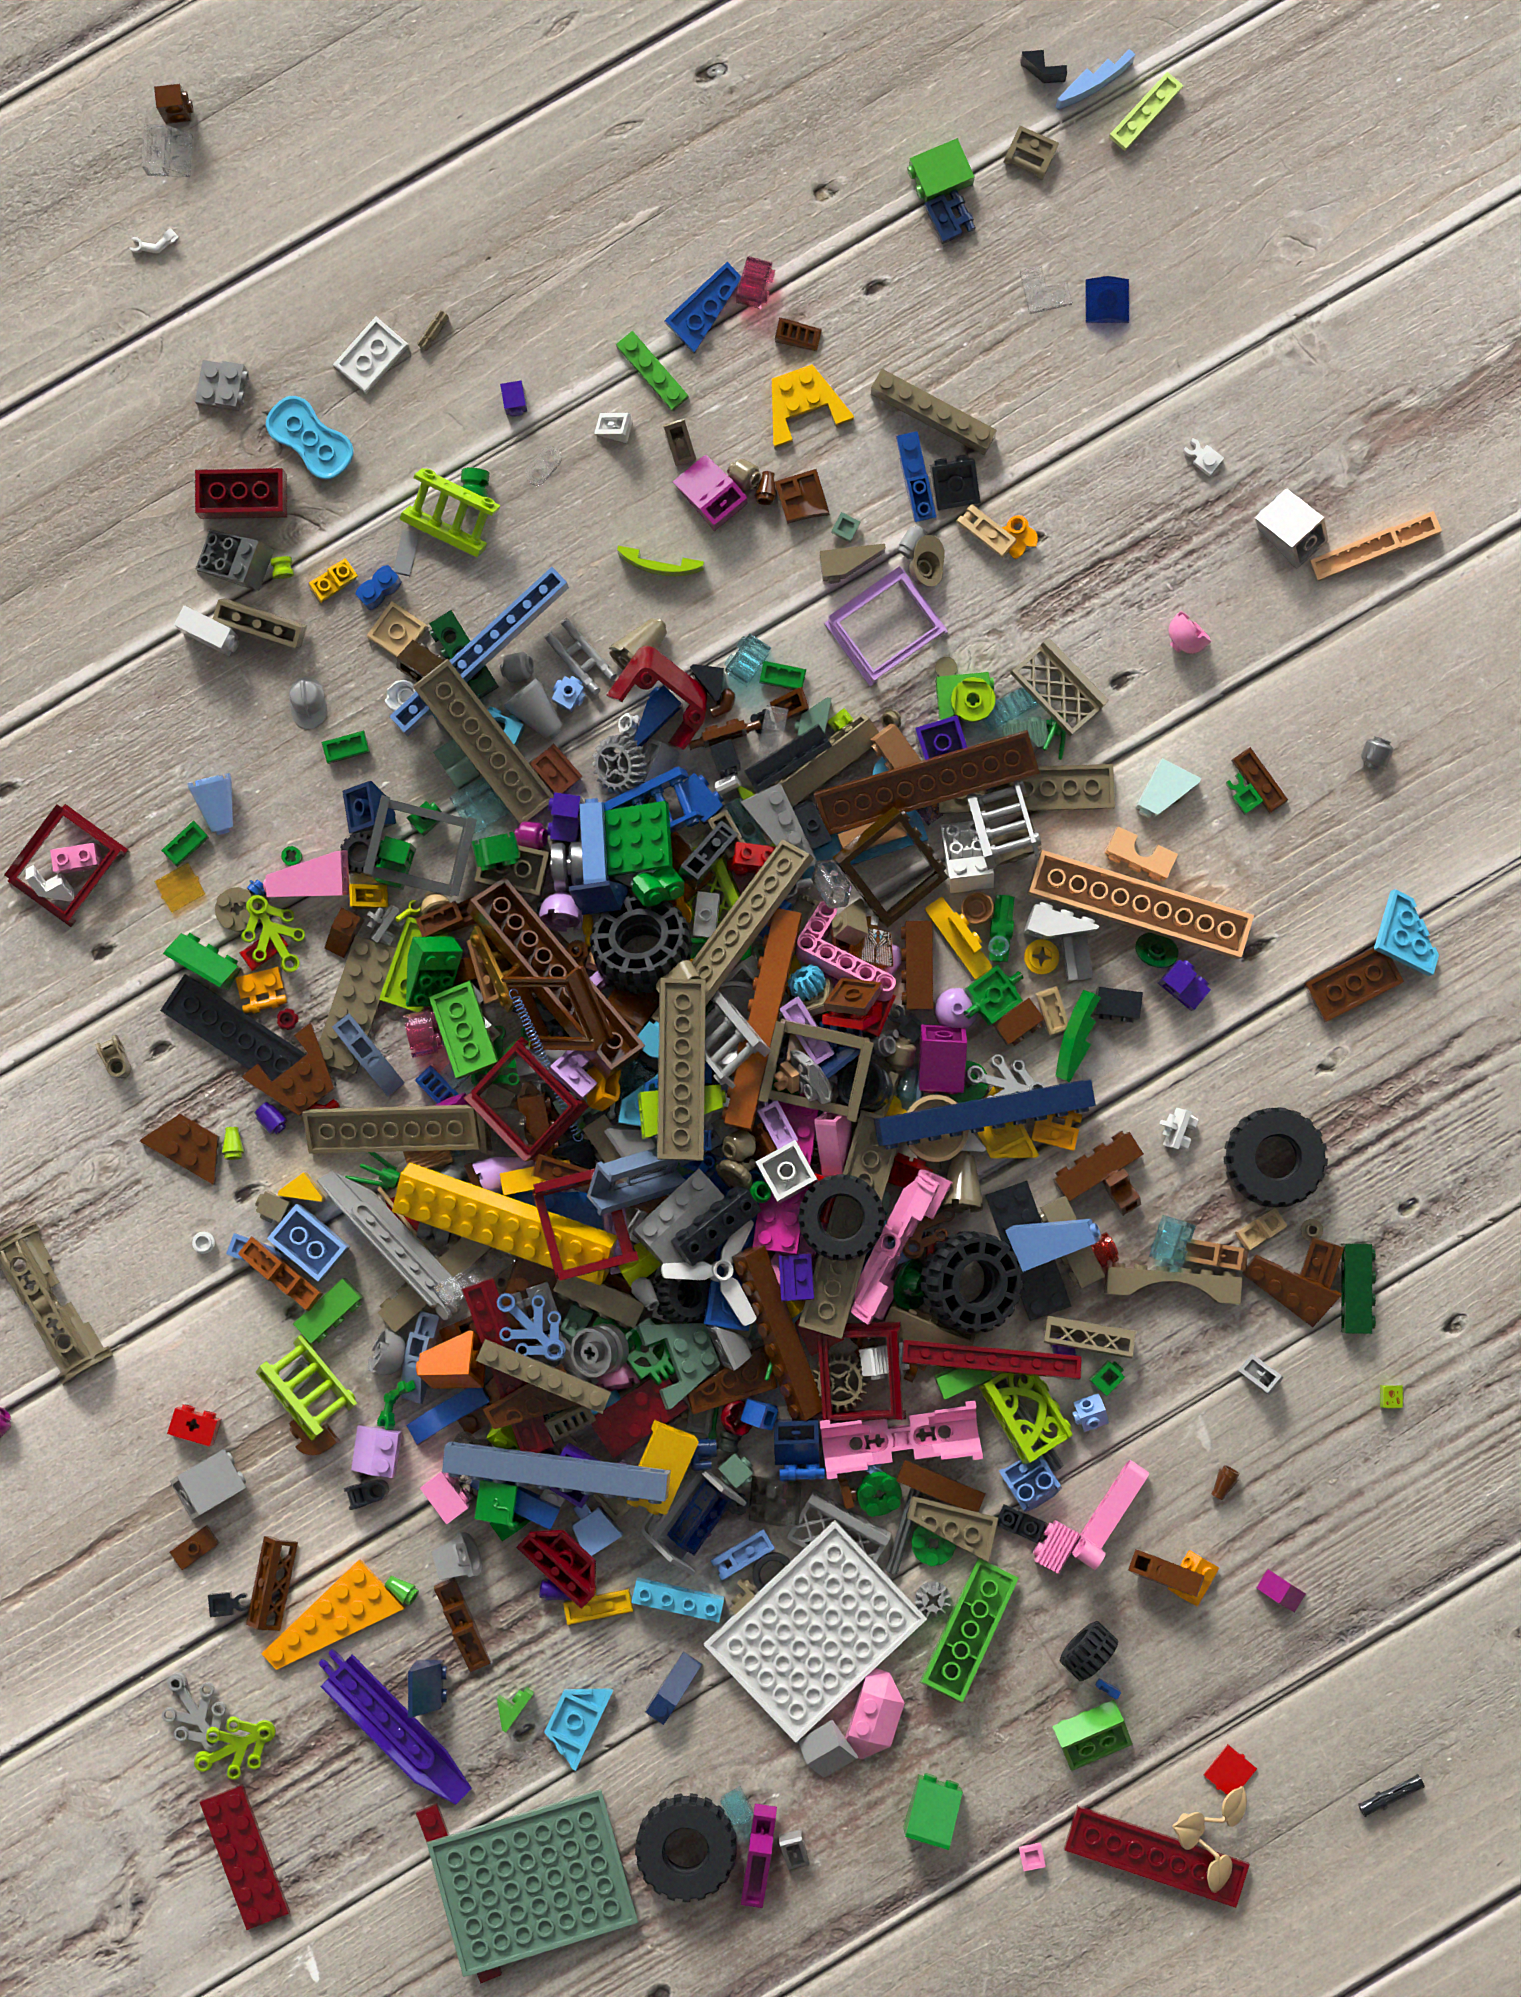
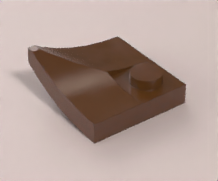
(802, 496)

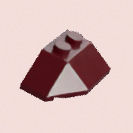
(563, 1563)

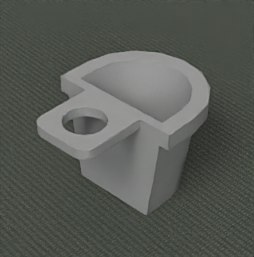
(458, 1558)

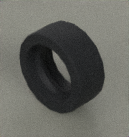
(772, 1556)

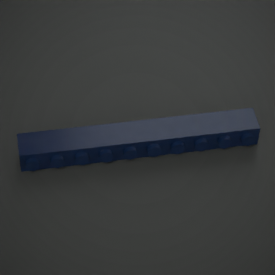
(984, 1112)

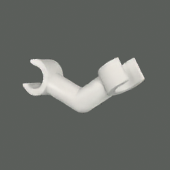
(168, 238)

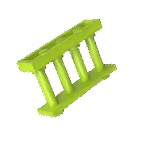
(435, 526)
(284, 1390)

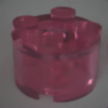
(421, 1033)

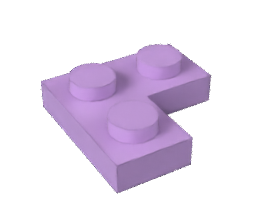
(571, 1073)

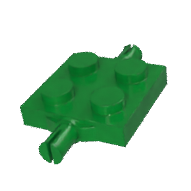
(993, 995)

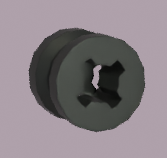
(728, 1442)

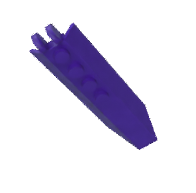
(390, 1728)

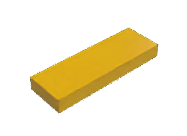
(599, 1607)

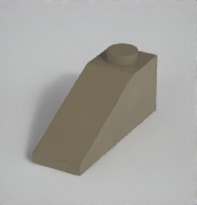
(843, 562)

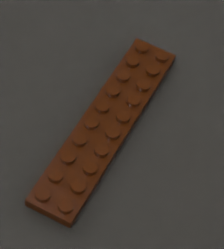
(928, 782)

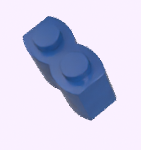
(382, 584)

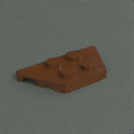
(186, 1145)

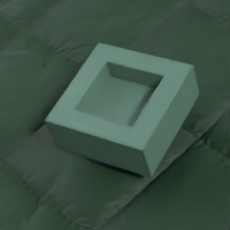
(845, 527)

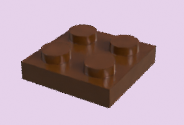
(853, 996)

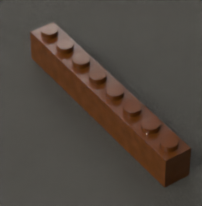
(778, 1333)

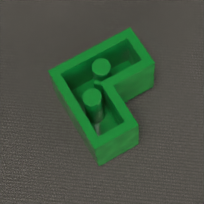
(395, 856)

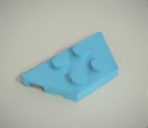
(576, 1721)

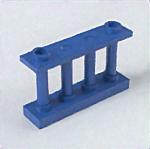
(655, 788)

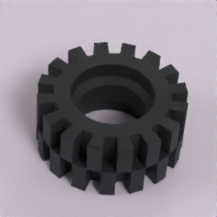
(350, 844)

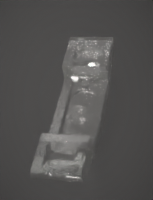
(490, 1266)

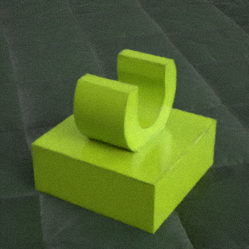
(840, 720)

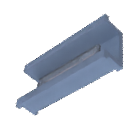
(632, 1181)

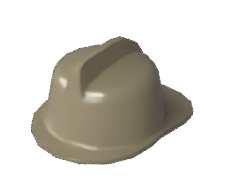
(928, 561)

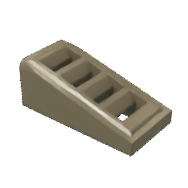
(580, 1422)

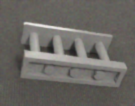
(985, 834)
(743, 1031)

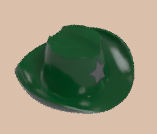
(908, 1285)

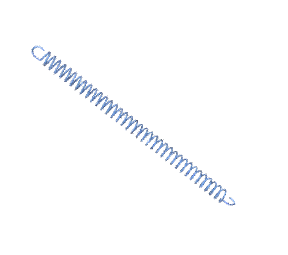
(543, 1053)

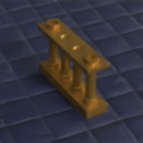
(489, 959)

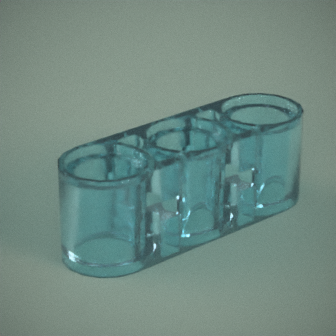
(1010, 707)

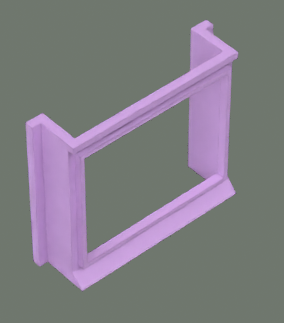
(849, 647)

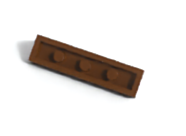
(269, 1563)

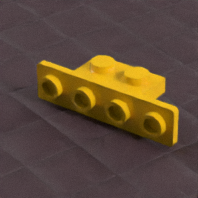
(959, 937)

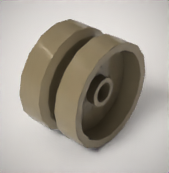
(1015, 855)

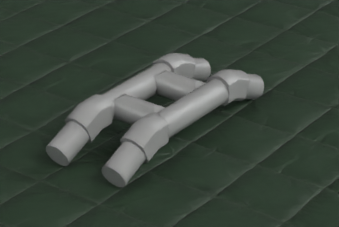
(566, 655)

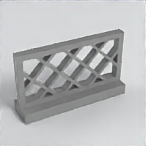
(843, 1516)

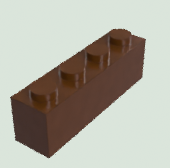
(918, 965)
(1098, 1165)

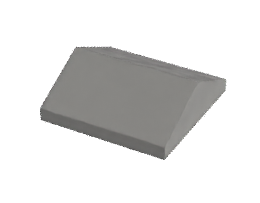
(826, 1749)

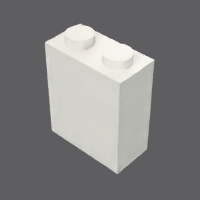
(207, 631)

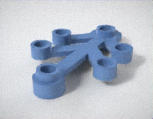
(534, 1330)

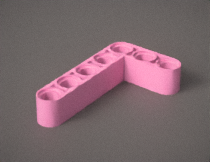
(837, 957)
(1108, 1515)

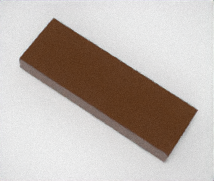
(1256, 774)

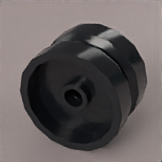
(876, 1089)

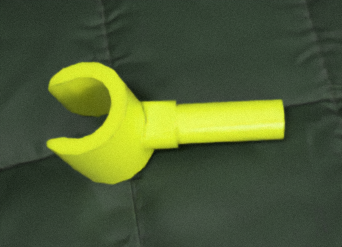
(408, 911)

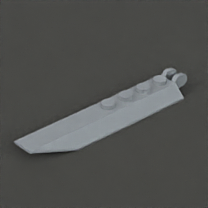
(390, 1238)

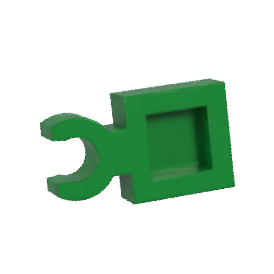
(1245, 797)

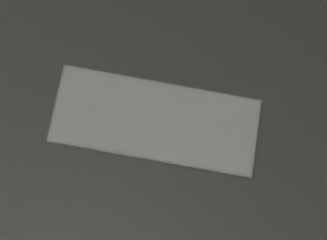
(406, 552)

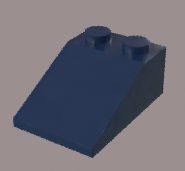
(426, 1687)

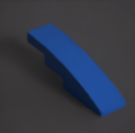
(530, 1505)

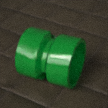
(475, 480)

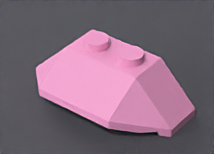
(875, 1714)

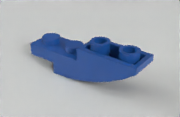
(915, 476)

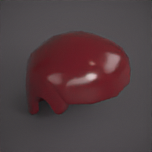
(731, 1418)

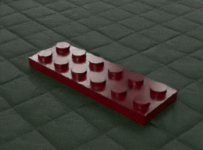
(244, 1857)

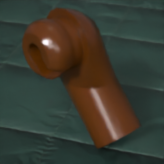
(726, 703)

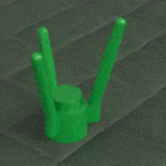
(1055, 729)
(388, 1176)

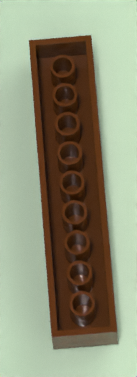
(533, 947)

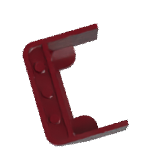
(651, 666)

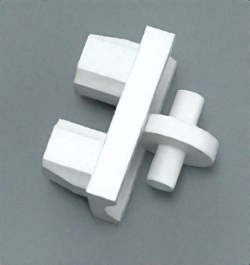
(1176, 1127)

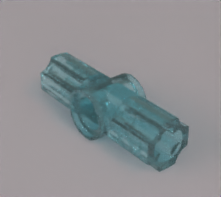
(741, 818)

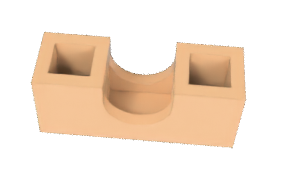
(1122, 849)

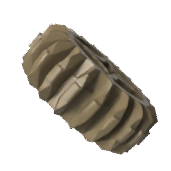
(852, 1366)

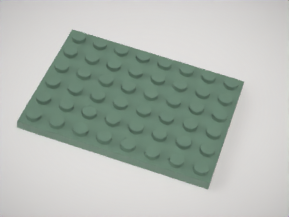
(532, 1882)

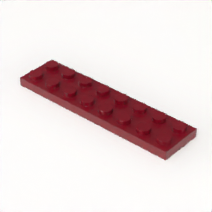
(1150, 1855)

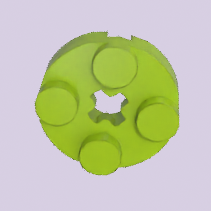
(982, 692)

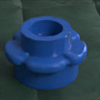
(256, 888)

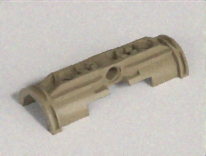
(85, 1345)

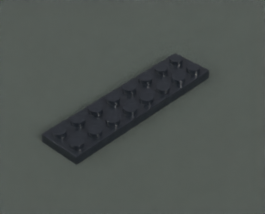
(230, 1029)

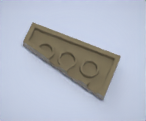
(957, 1525)

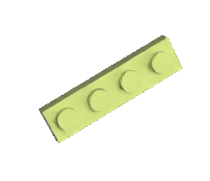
(1146, 111)

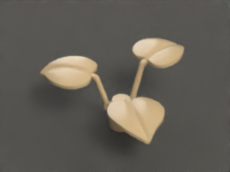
(1192, 1826)

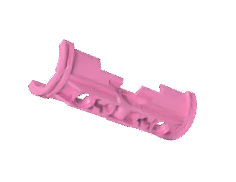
(875, 1284)
(961, 1442)

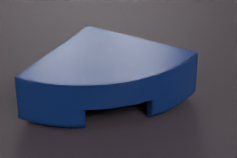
(1112, 1691)

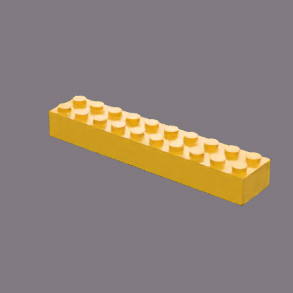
(498, 1221)

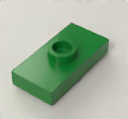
(782, 675)
(345, 747)
(185, 843)

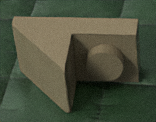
(679, 442)

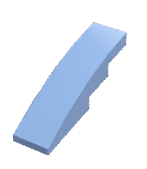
(1091, 83)

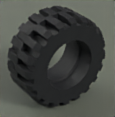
(811, 1224)

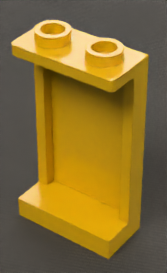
(671, 1451)

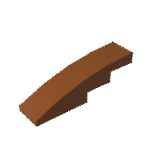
(280, 1273)

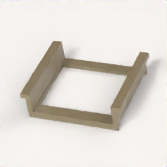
(825, 1035)

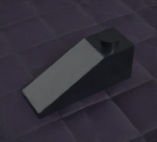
(707, 855)

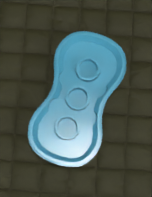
(321, 448)

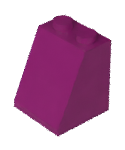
(942, 1059)

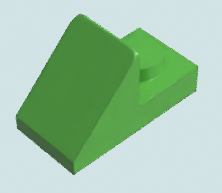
(508, 1711)

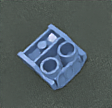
(1031, 1482)

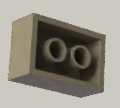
(526, 876)

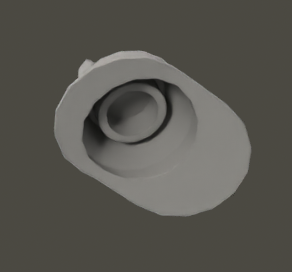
(307, 702)

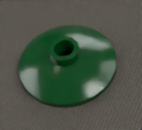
(1156, 950)

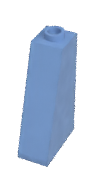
(593, 841)
(1048, 1241)

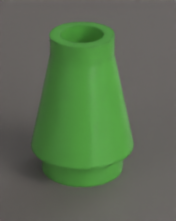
(402, 1590)

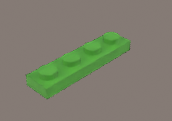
(652, 370)

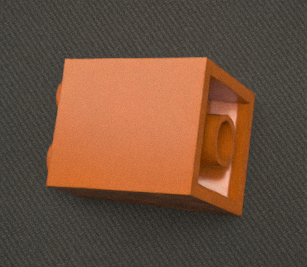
(453, 1363)

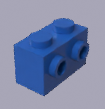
(702, 798)

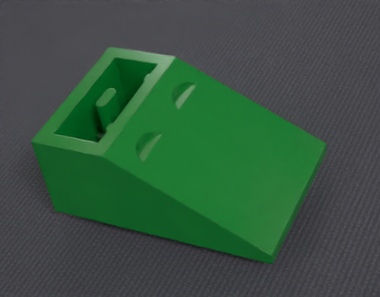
(431, 968)

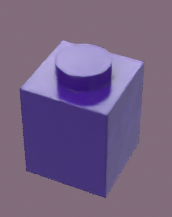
(513, 398)

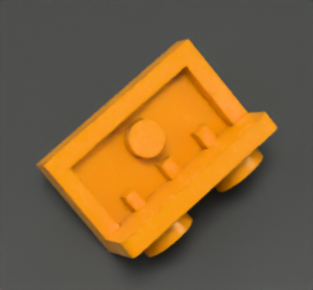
(1202, 1566)

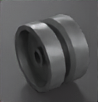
(566, 866)
(599, 1350)

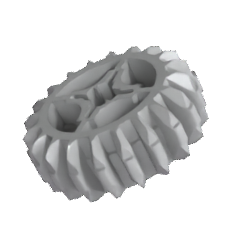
(626, 763)

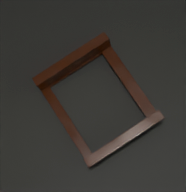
(582, 999)

